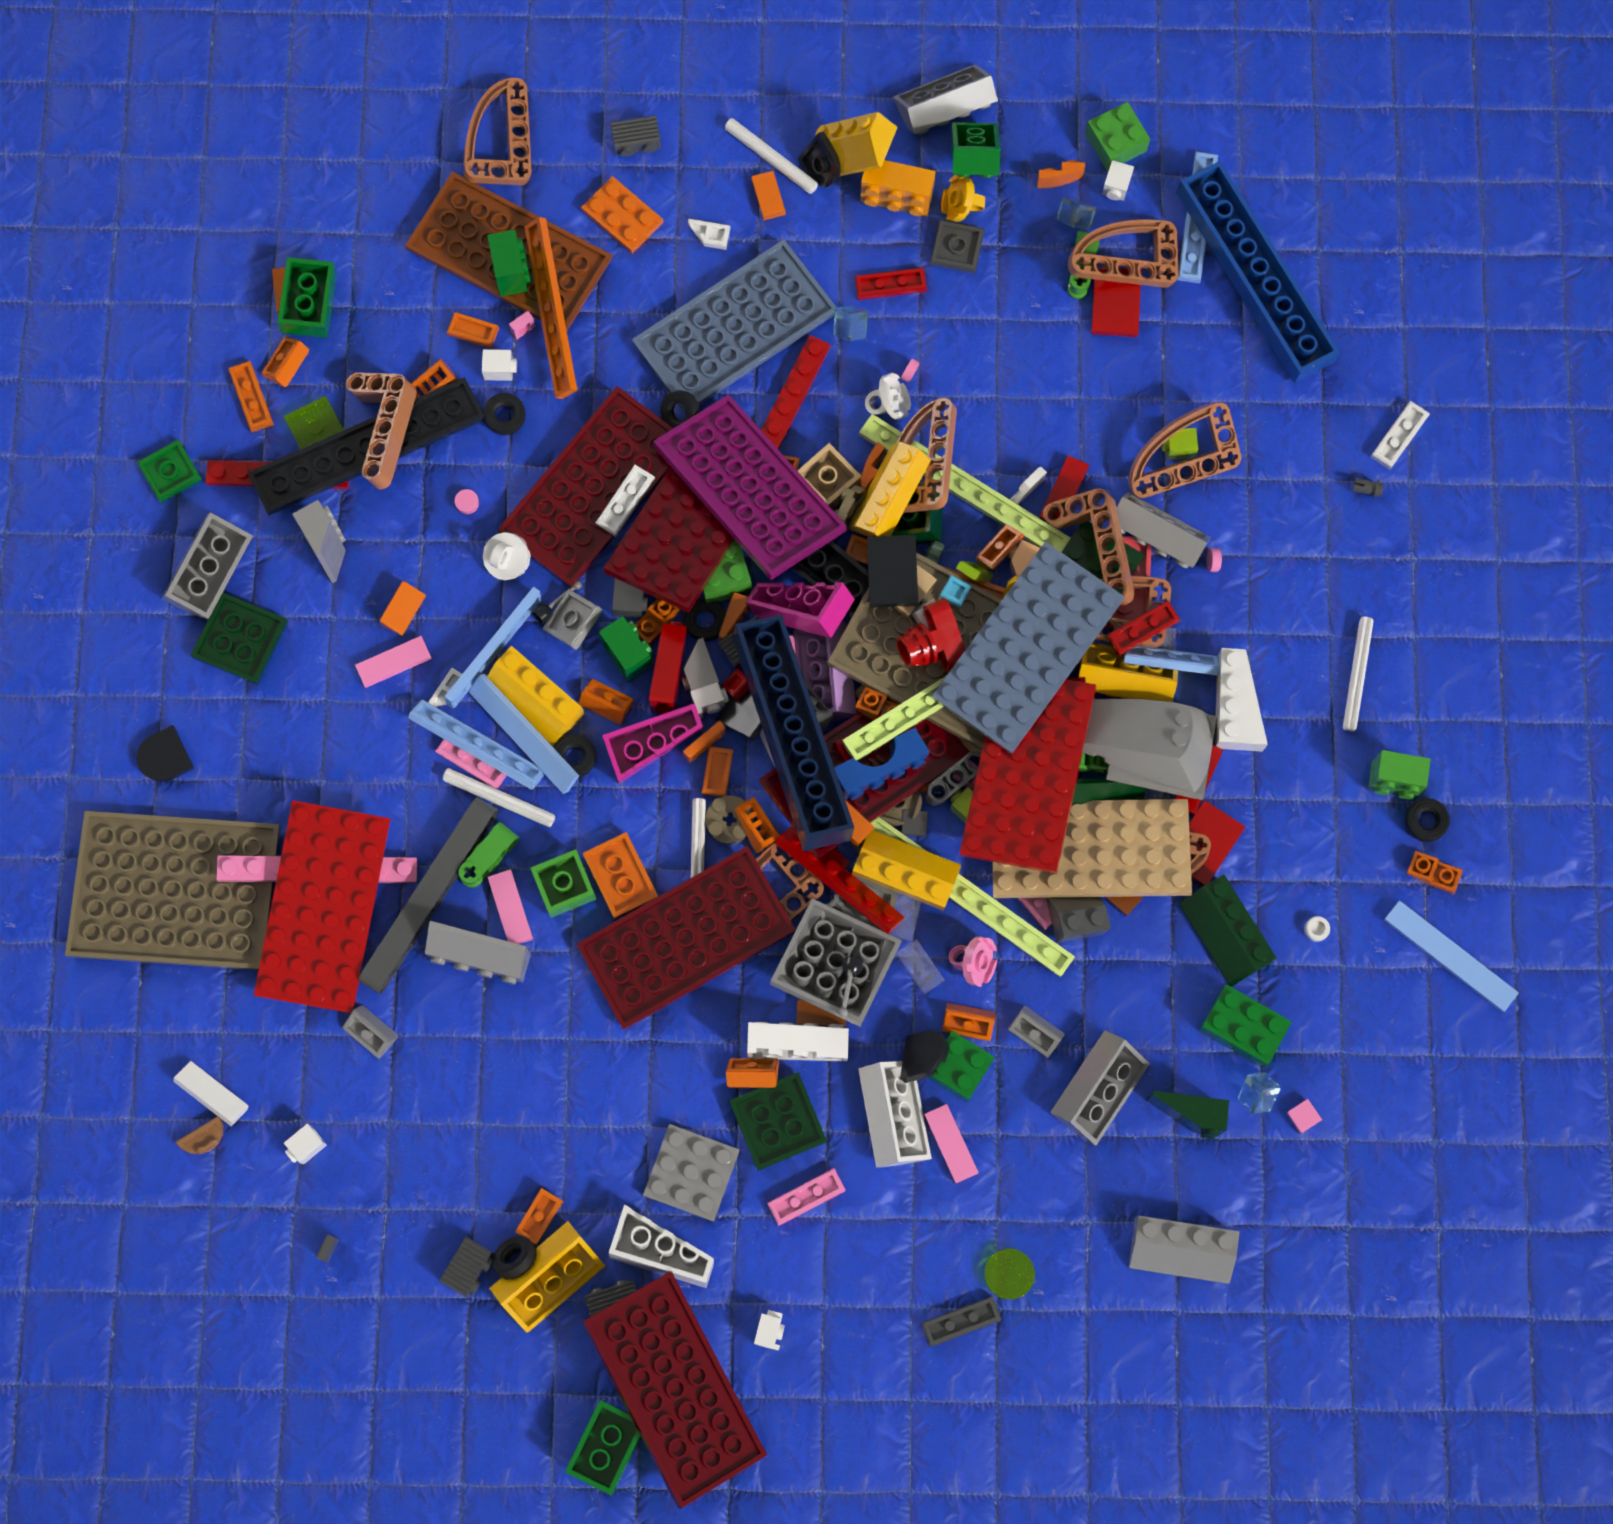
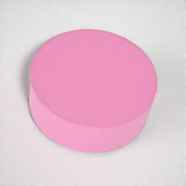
(910, 370)
(466, 501)
(1213, 560)

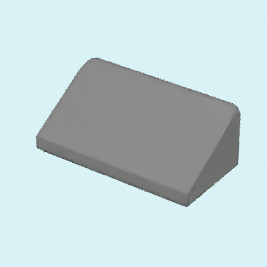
(370, 1031)
(1036, 1031)

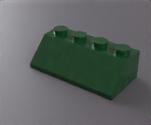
(1227, 931)

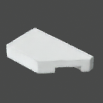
(710, 234)
(1029, 485)
(450, 679)

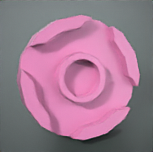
(977, 962)

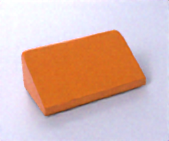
(285, 361)
(999, 547)
(402, 608)
(606, 701)
(968, 1021)
(752, 1072)

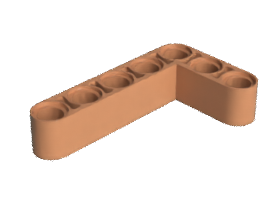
(396, 401)
(1103, 537)

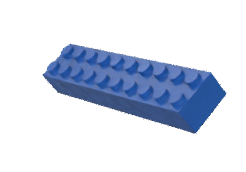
(1257, 272)

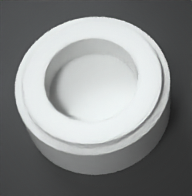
(1317, 929)

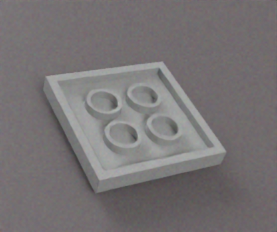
(691, 1172)

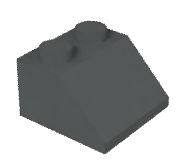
(1077, 917)

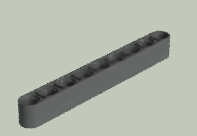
(427, 896)

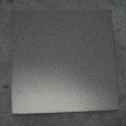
(957, 246)

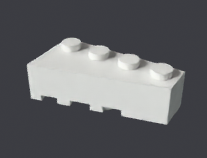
(1237, 707)
(797, 1042)
(658, 1250)

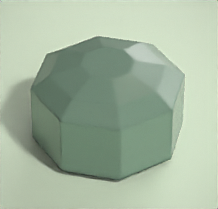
(935, 551)

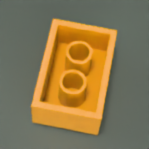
(898, 188)

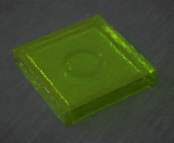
(313, 422)

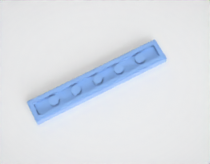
(1193, 242)
(493, 648)
(523, 733)
(476, 744)
(1451, 956)

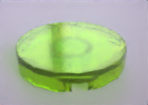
(1009, 1274)

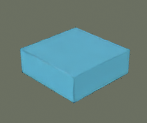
(955, 591)

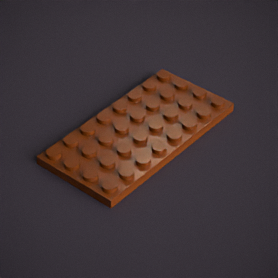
(457, 240)

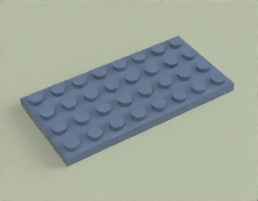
(735, 324)
(1028, 647)

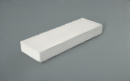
(1400, 435)
(625, 500)
(210, 1093)

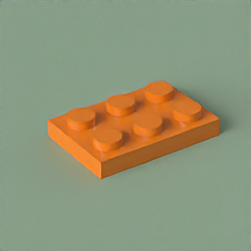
(622, 215)
(620, 875)

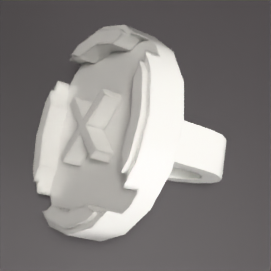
(893, 396)
(506, 556)

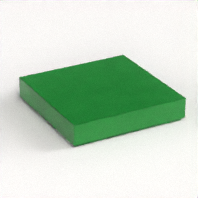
(169, 471)

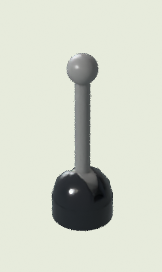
(543, 612)
(851, 968)

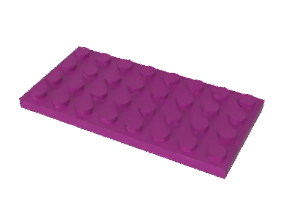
(749, 486)

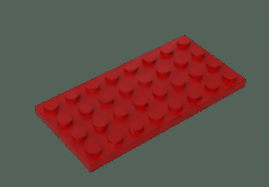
(1027, 797)
(322, 906)

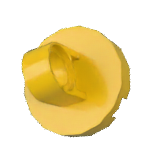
(961, 199)

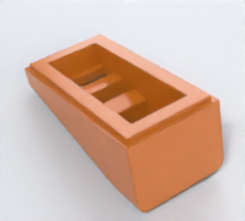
(434, 371)
(735, 613)
(750, 828)

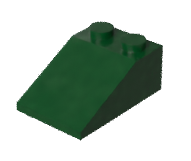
(923, 524)
(1196, 1113)

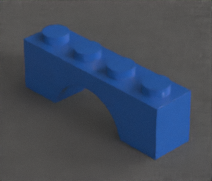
(905, 752)

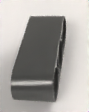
(945, 784)

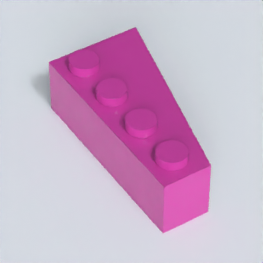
(803, 607)
(648, 740)

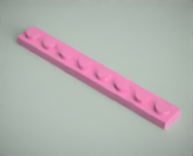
(266, 869)

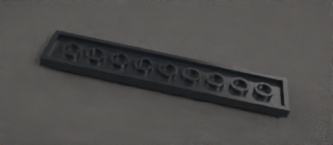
(344, 453)

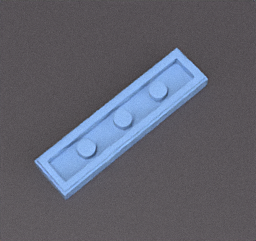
(1173, 660)

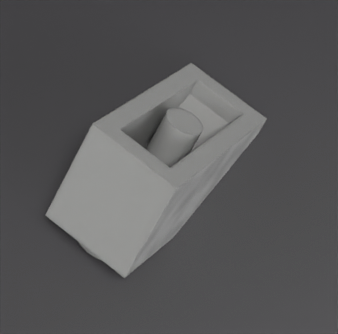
(699, 668)

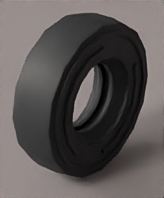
(669, 402)
(510, 426)
(697, 632)
(582, 743)
(1440, 813)
(521, 1264)

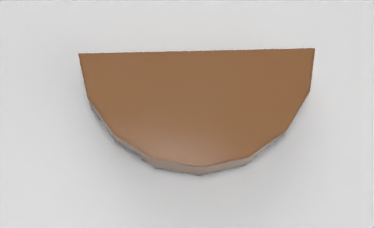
(203, 1138)

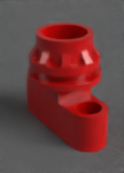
(941, 639)

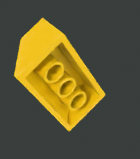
(860, 141)
(890, 491)
(1119, 679)
(535, 696)
(906, 869)
(559, 1270)

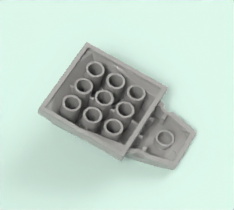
(1153, 744)
(817, 950)

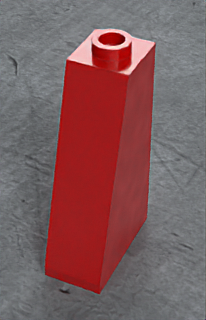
(668, 668)

